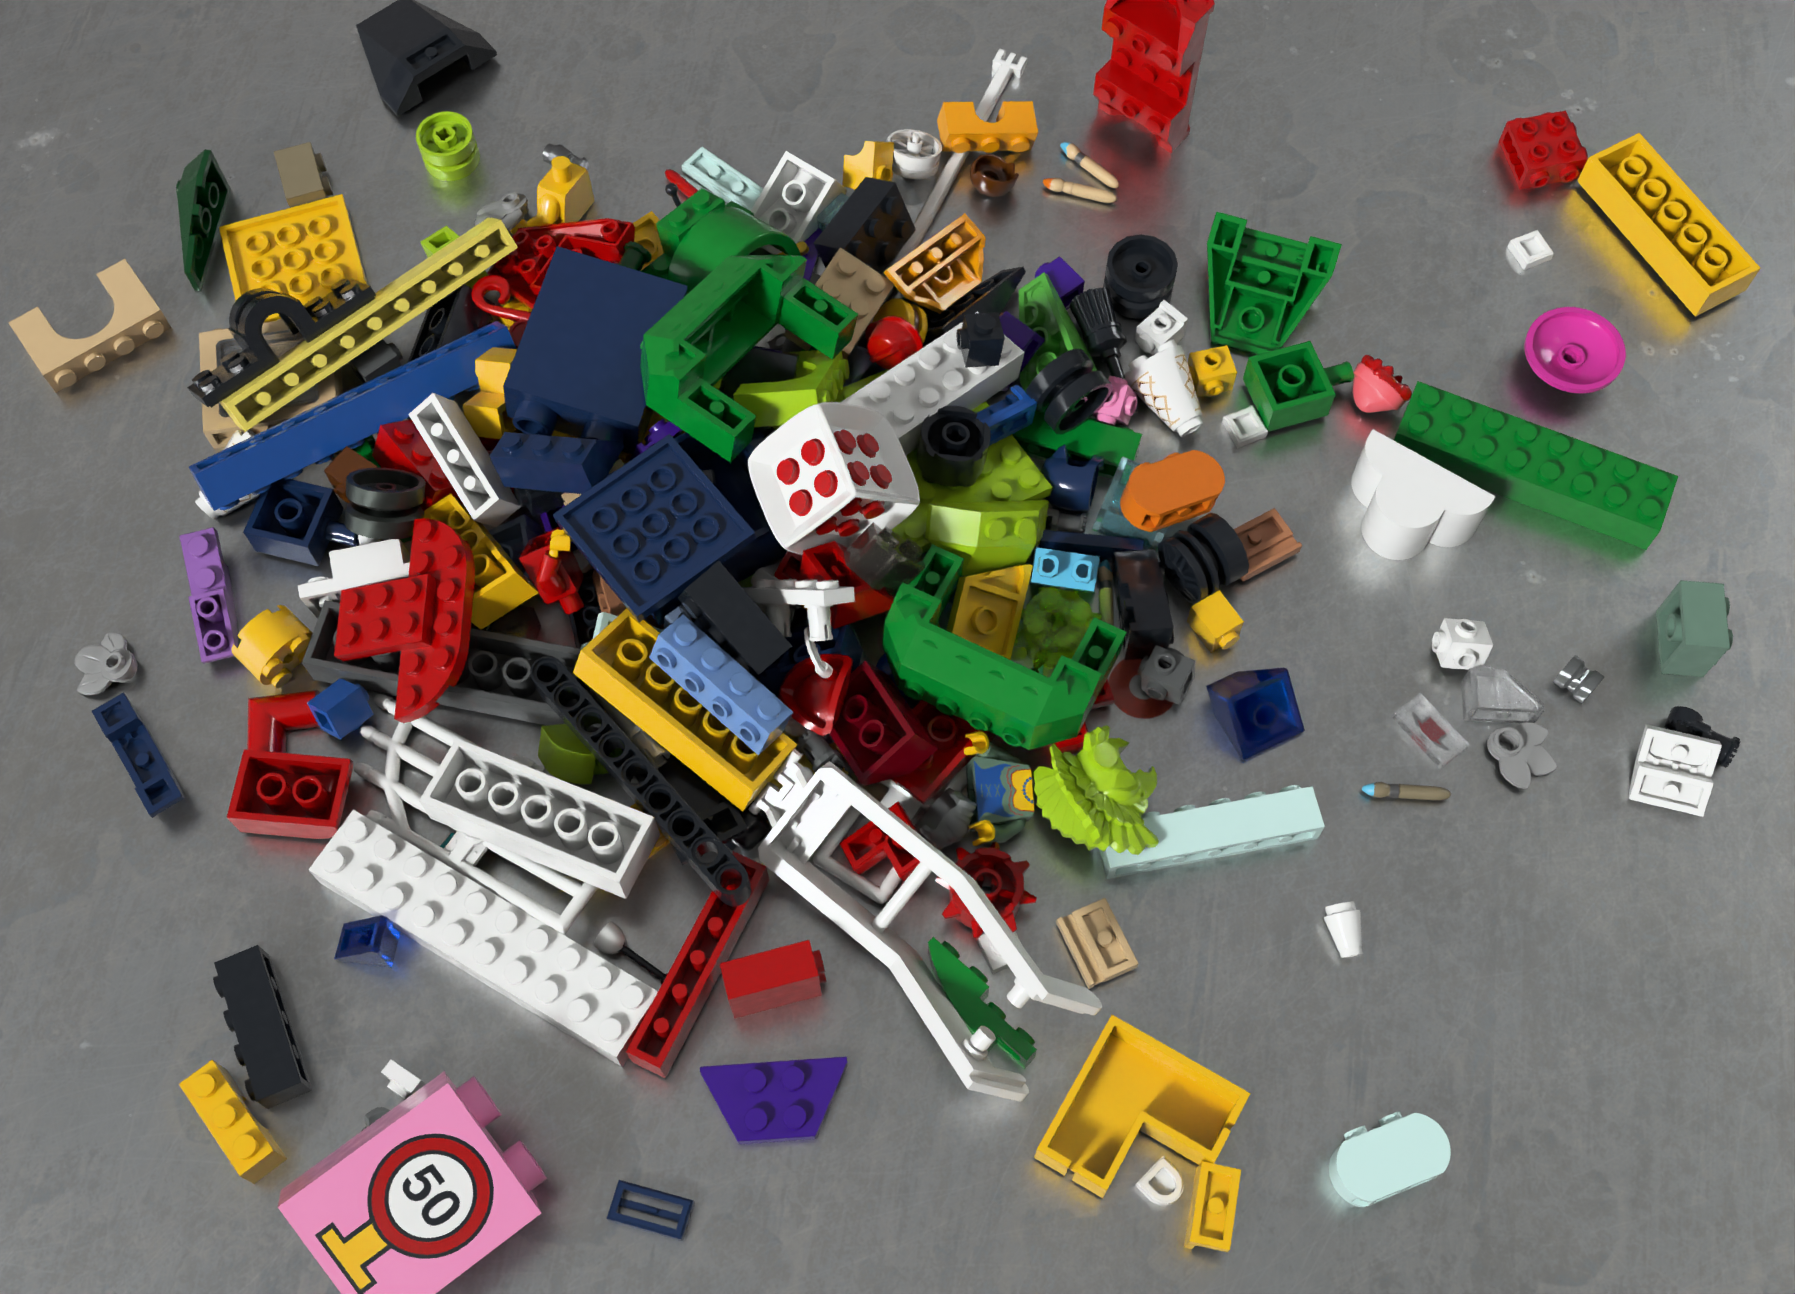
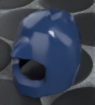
(1071, 480)

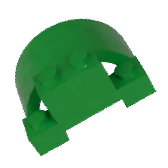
(705, 233)

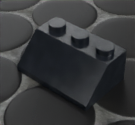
(448, 321)

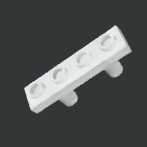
(813, 594)

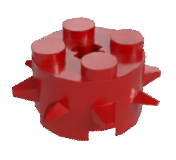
(991, 869)

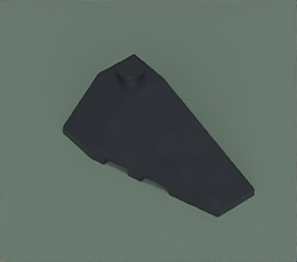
(985, 298)

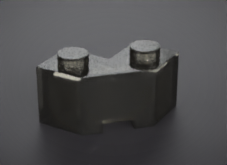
(884, 559)

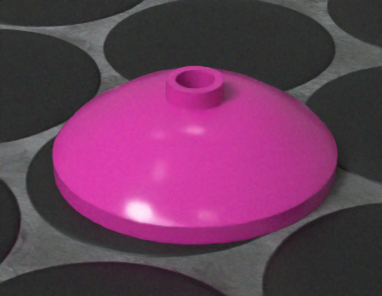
(1581, 338)

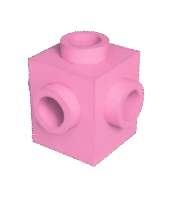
(1121, 406)

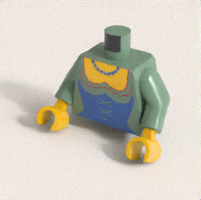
(1000, 789)

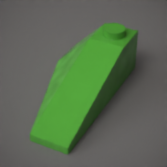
(1046, 315)

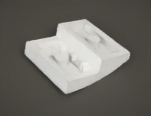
(1674, 770)

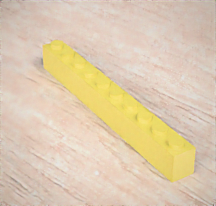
(391, 309)

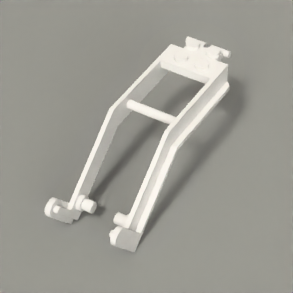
(803, 818)

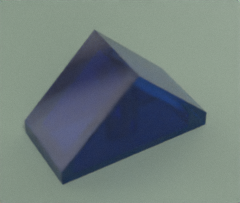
(368, 942)

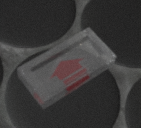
(1430, 730)

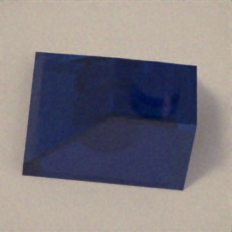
(1256, 709)

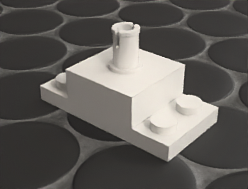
(356, 567)

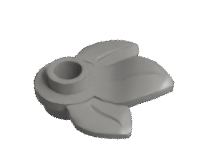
(510, 210)
(105, 664)
(1525, 754)

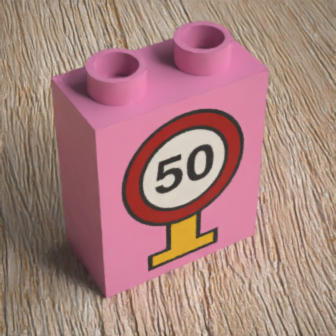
(415, 1194)

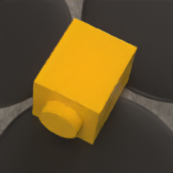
(1215, 622)

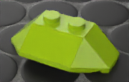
(987, 533)

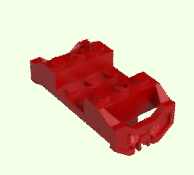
(1153, 63)

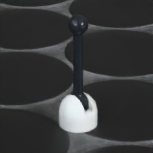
(613, 940)

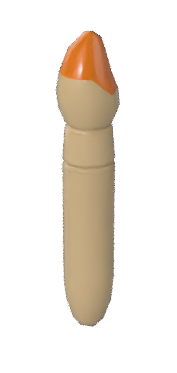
(1079, 190)

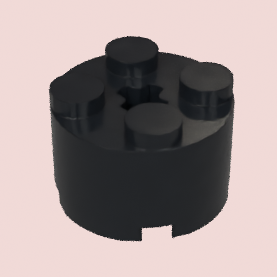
(953, 447)

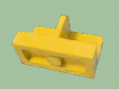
(1212, 1207)

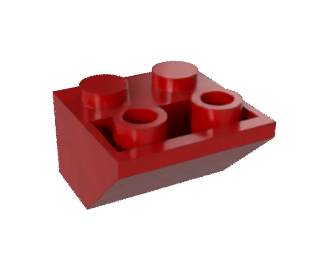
(828, 563)

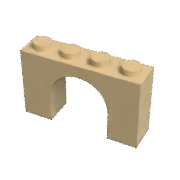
(68, 360)

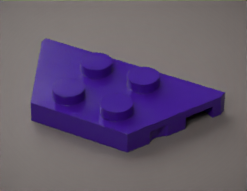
(775, 1098)

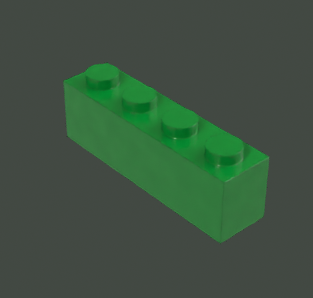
(1081, 443)

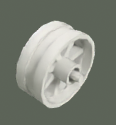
(915, 154)

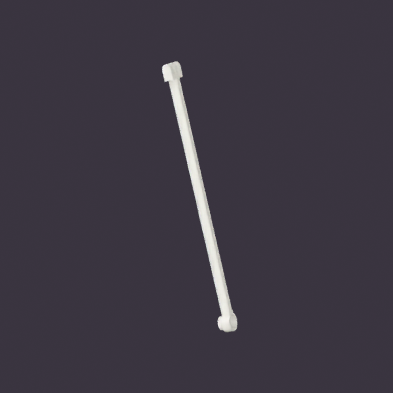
(1005, 70)

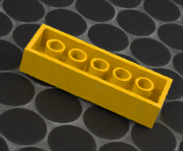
(1668, 224)
(624, 675)

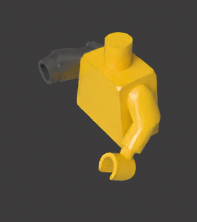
(564, 190)

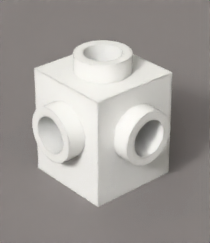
(1462, 643)

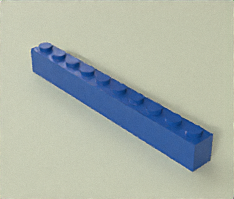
(343, 420)

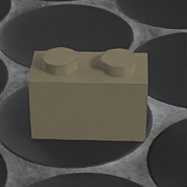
(302, 174)

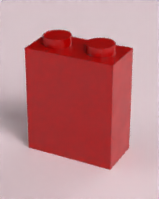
(773, 978)

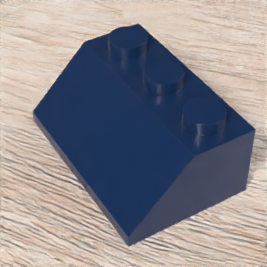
(553, 461)

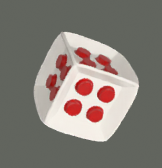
(832, 476)

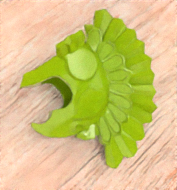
(1096, 795)

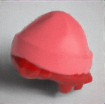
(1377, 388)

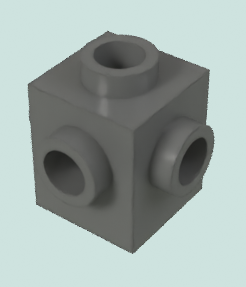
(1166, 674)

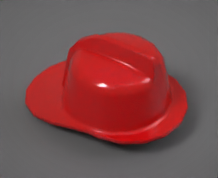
(892, 341)

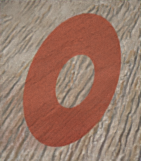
(1125, 700)

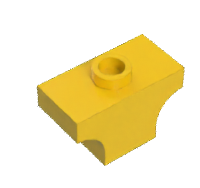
(872, 162)

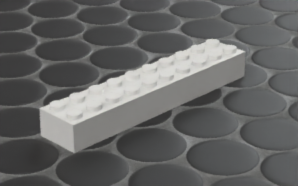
(485, 936)

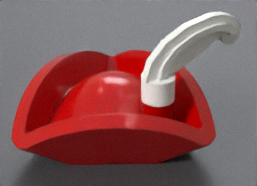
(817, 688)

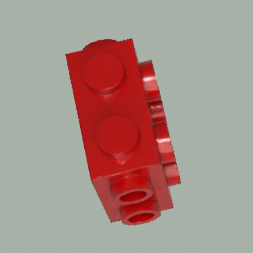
(1543, 149)

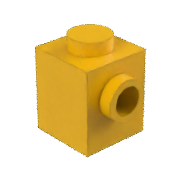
(1212, 371)

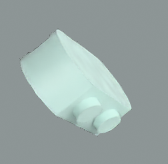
(1388, 1158)

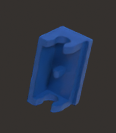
(1008, 414)

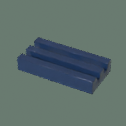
(682, 1219)

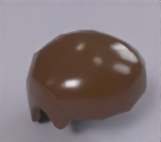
(993, 175)

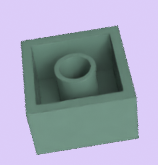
(1693, 628)

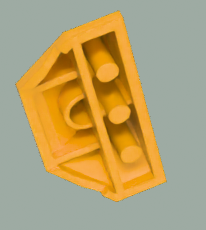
(942, 266)

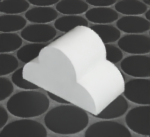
(1413, 500)

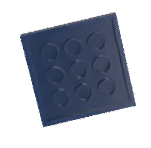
(654, 527)

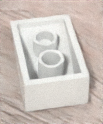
(795, 198)

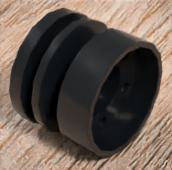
(1203, 558)

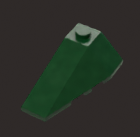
(201, 207)

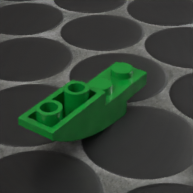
(967, 991)

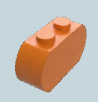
(1172, 490)

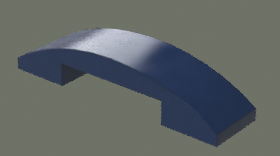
(139, 754)

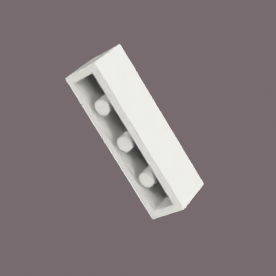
(464, 460)

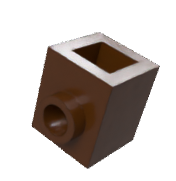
(341, 466)

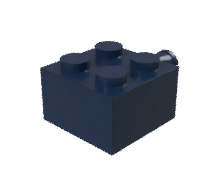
(297, 522)

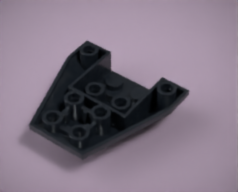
(411, 44)

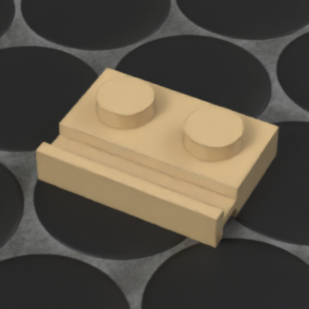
(1097, 943)

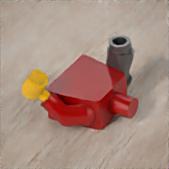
(556, 568)

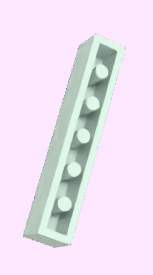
(1222, 830)

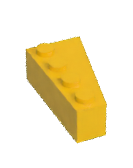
(498, 580)

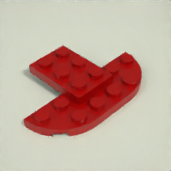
(418, 615)

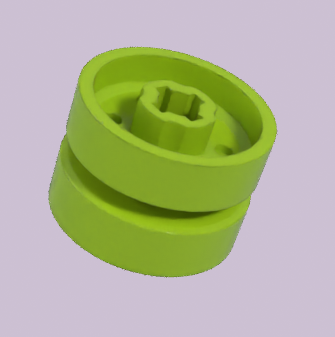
(448, 146)

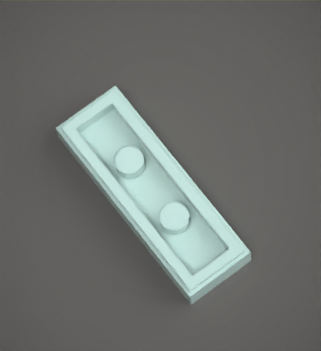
(721, 179)

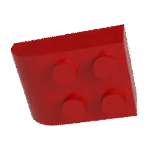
(290, 794)

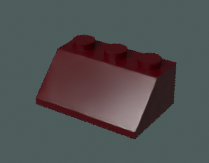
(879, 729)

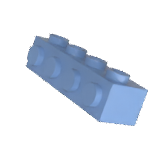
(720, 684)

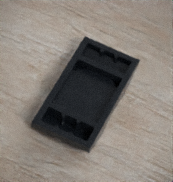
(706, 802)

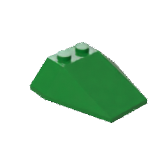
(1262, 283)

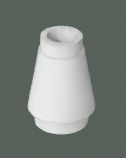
(1345, 928)

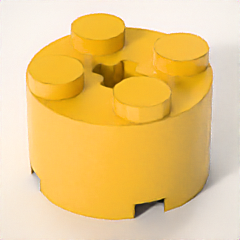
(273, 645)

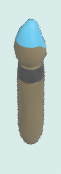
(1406, 791)

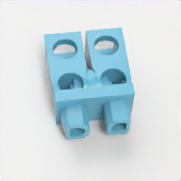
(1065, 570)

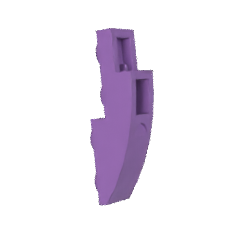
(211, 594)

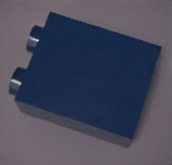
(583, 351)

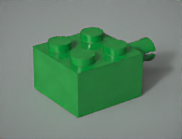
(1293, 385)

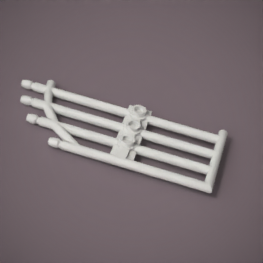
(463, 849)

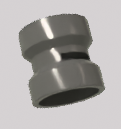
(1578, 679)

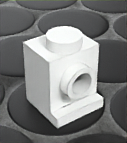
(1160, 327)

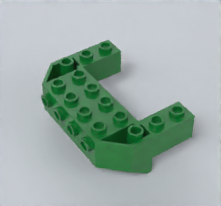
(718, 327)
(983, 685)

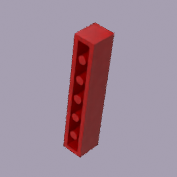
(694, 974)

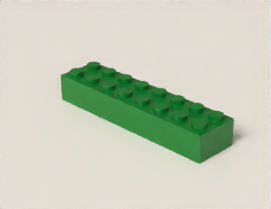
(1538, 466)

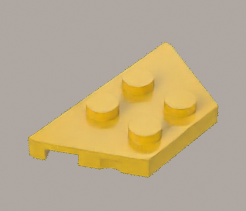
(990, 607)

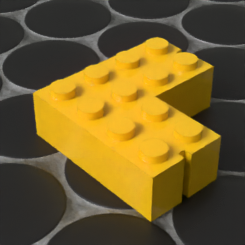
(1133, 1087)

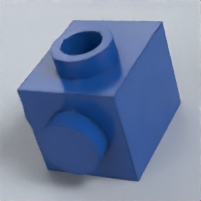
(341, 708)

